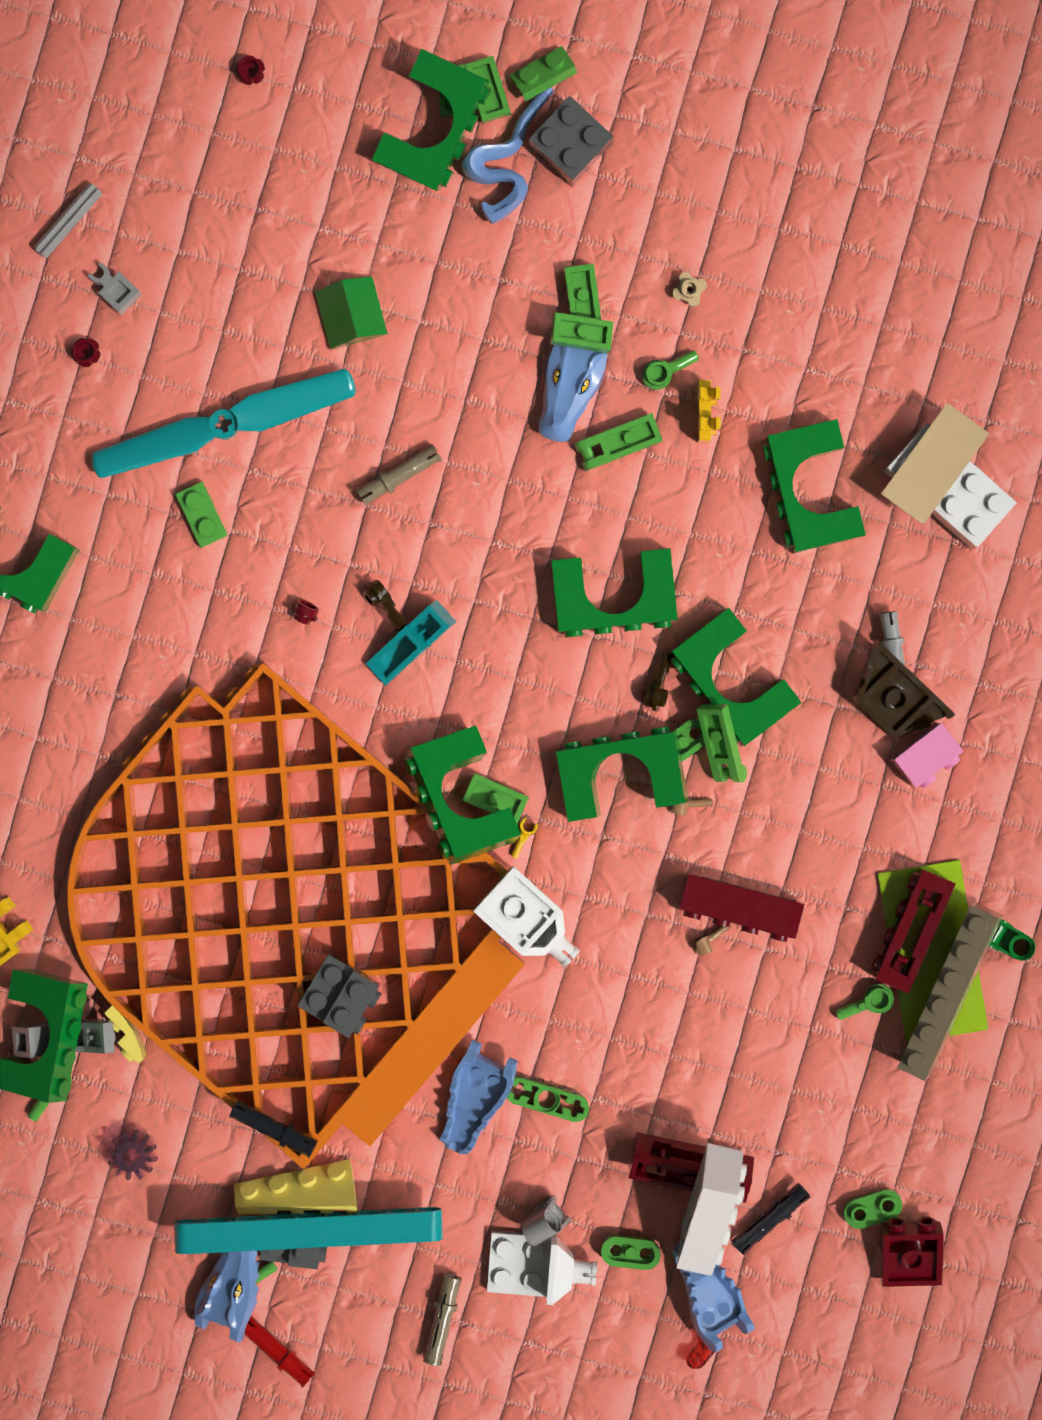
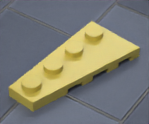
(313, 1188)

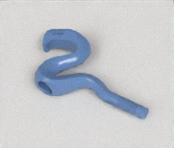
(475, 170)

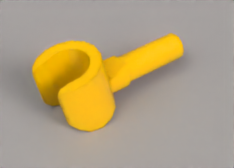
(522, 839)

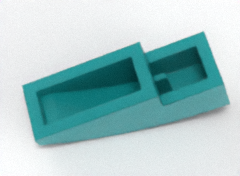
(411, 642)

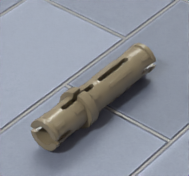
(388, 481)
(445, 1307)

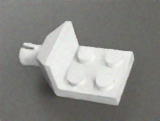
(526, 918)
(535, 1270)

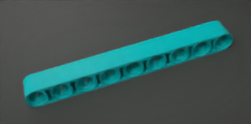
(308, 1230)

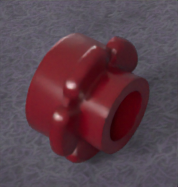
(250, 62)
(86, 344)
(305, 611)

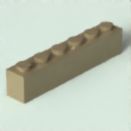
(950, 991)

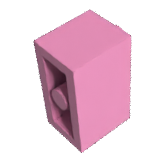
(927, 756)

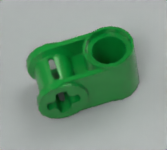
(1005, 938)

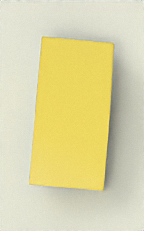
(131, 1043)

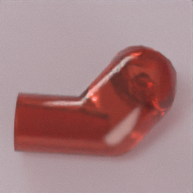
(699, 1355)

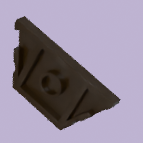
(896, 695)

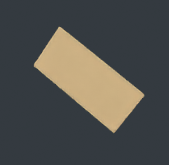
(935, 463)

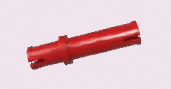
(278, 1352)

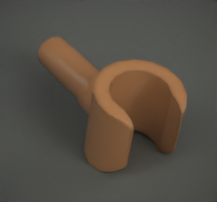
(681, 809)
(702, 944)

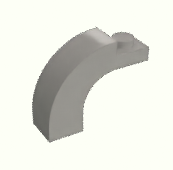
(33, 1039)

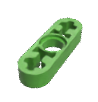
(566, 1111)

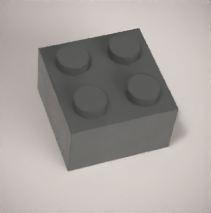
(570, 141)

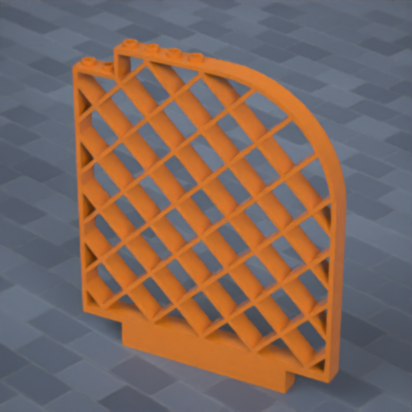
(426, 1038)

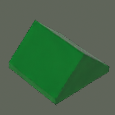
(351, 312)

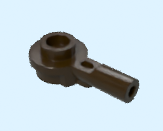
(378, 595)
(656, 694)

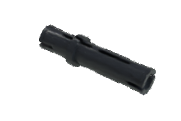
(274, 1129)
(766, 1222)

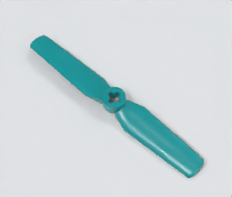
(251, 414)

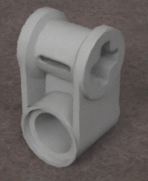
(544, 1221)

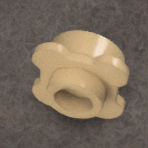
(686, 281)

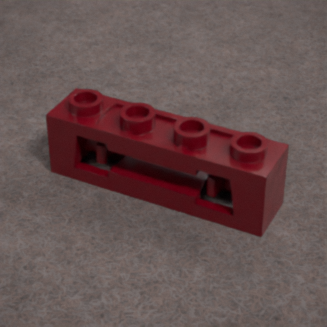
(895, 936)
(679, 1158)

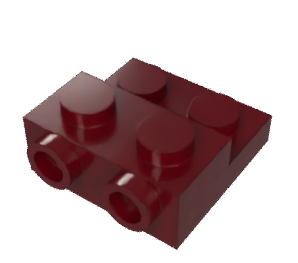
(911, 1252)

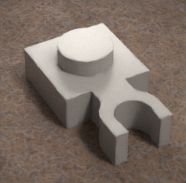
(117, 290)

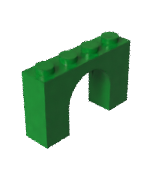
(465, 93)
(805, 528)
(43, 578)
(655, 605)
(697, 658)
(657, 751)
(458, 836)
(63, 1006)

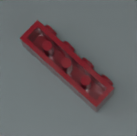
(740, 906)

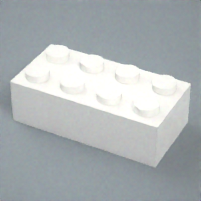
(972, 503)
(711, 1209)

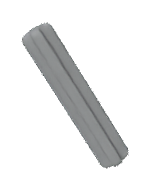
(67, 220)

